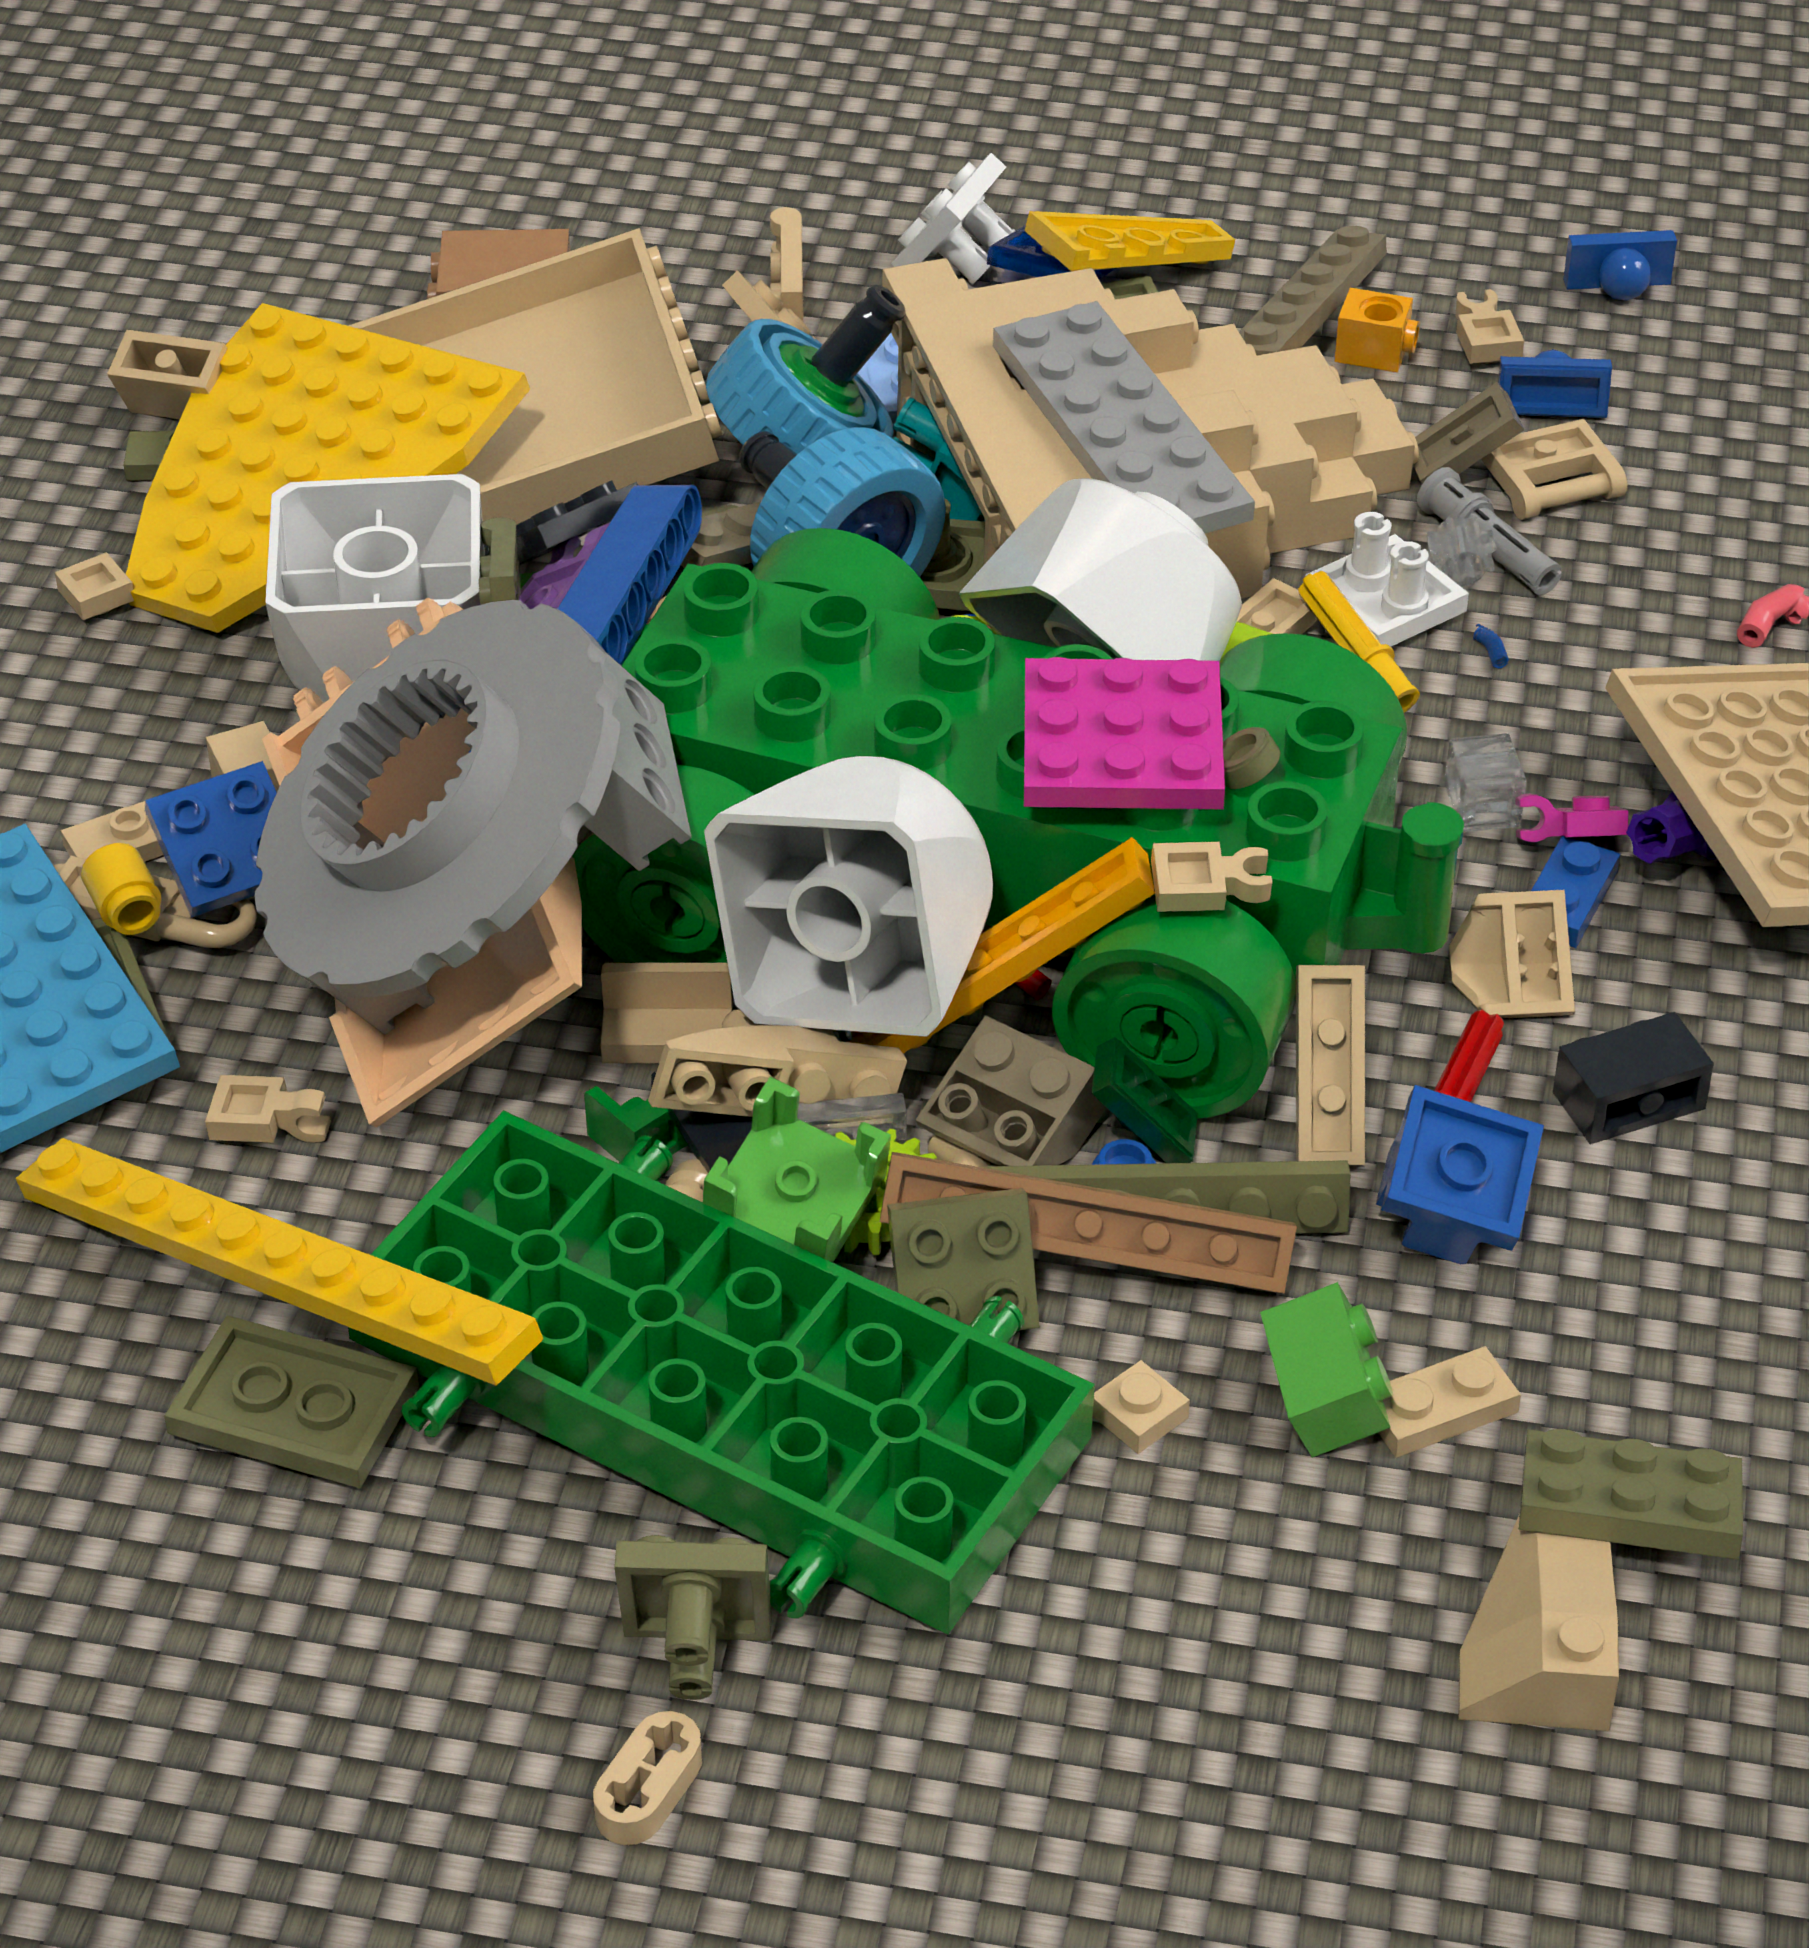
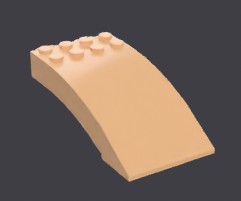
(496, 990)

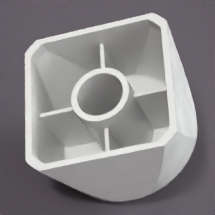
(361, 557)
(1109, 576)
(850, 897)

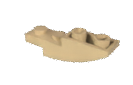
(730, 1065)

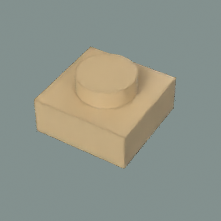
(94, 586)
(1140, 1406)

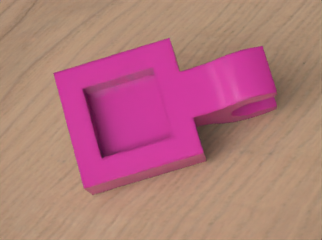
(1587, 818)

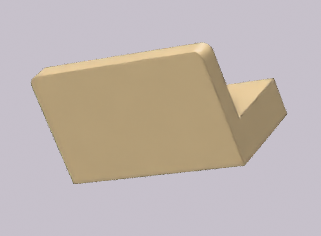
(657, 1004)

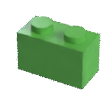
(1326, 1369)

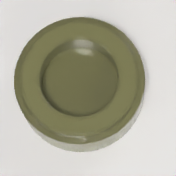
(1248, 757)

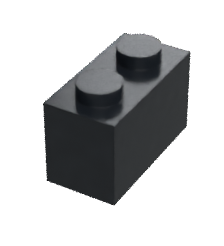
(1632, 1077)

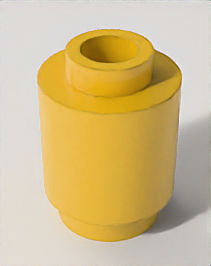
(122, 888)

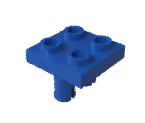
(214, 835)

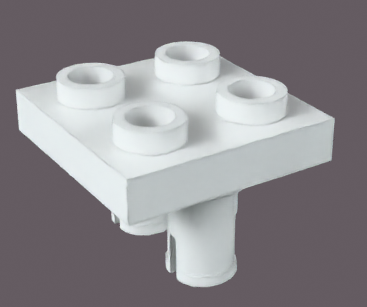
(950, 212)
(1394, 583)

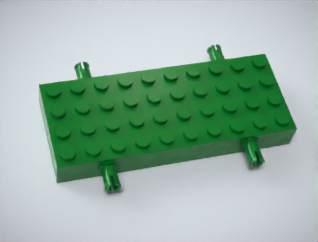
(744, 1372)

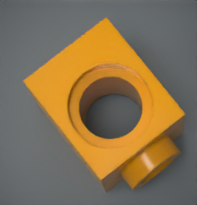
(1375, 330)

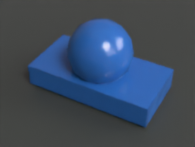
(1620, 262)
(1557, 384)

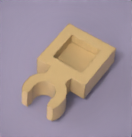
(1485, 331)
(1199, 877)

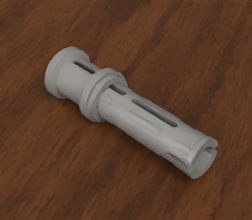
(1512, 550)

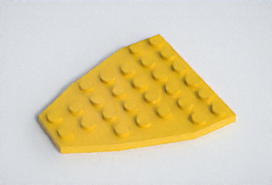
(297, 407)

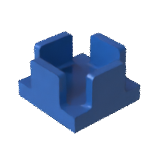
(1459, 1175)

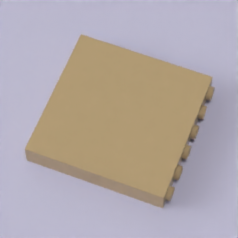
(603, 366)

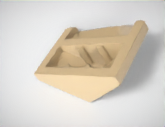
(1515, 955)

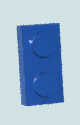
(1585, 876)

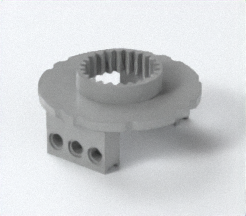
(553, 748)

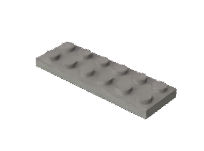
(1119, 413)

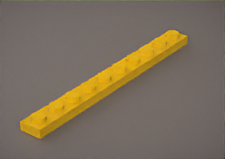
(283, 1261)

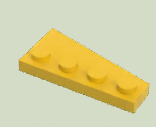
(1127, 241)

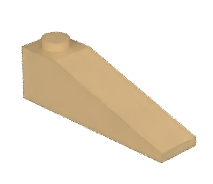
(1544, 1636)

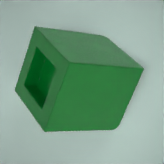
(619, 1126)

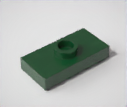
(1144, 1102)

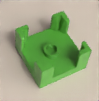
(797, 1176)

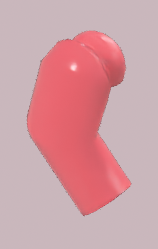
(1766, 610)

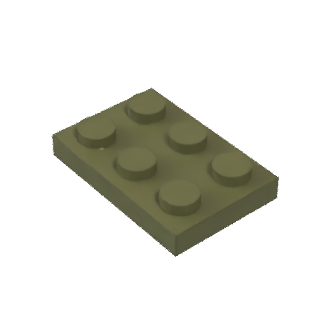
(292, 1401)
(1632, 1493)

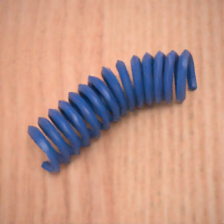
(1497, 643)

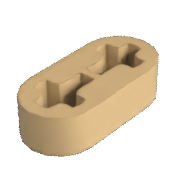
(636, 1770)

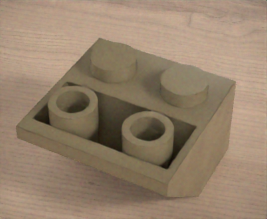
(1013, 1099)

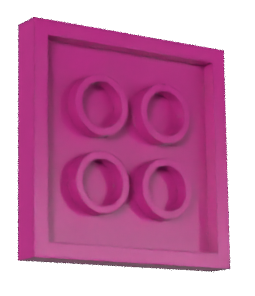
(1123, 734)

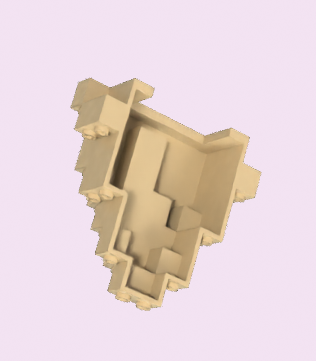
(1278, 419)

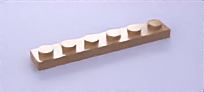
(1116, 1224)

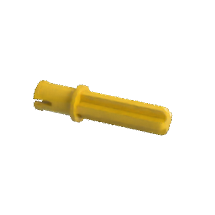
(1353, 634)

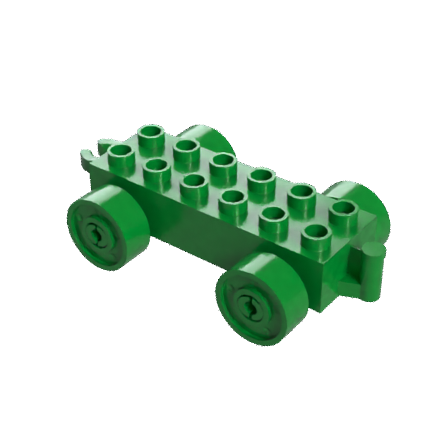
(846, 657)

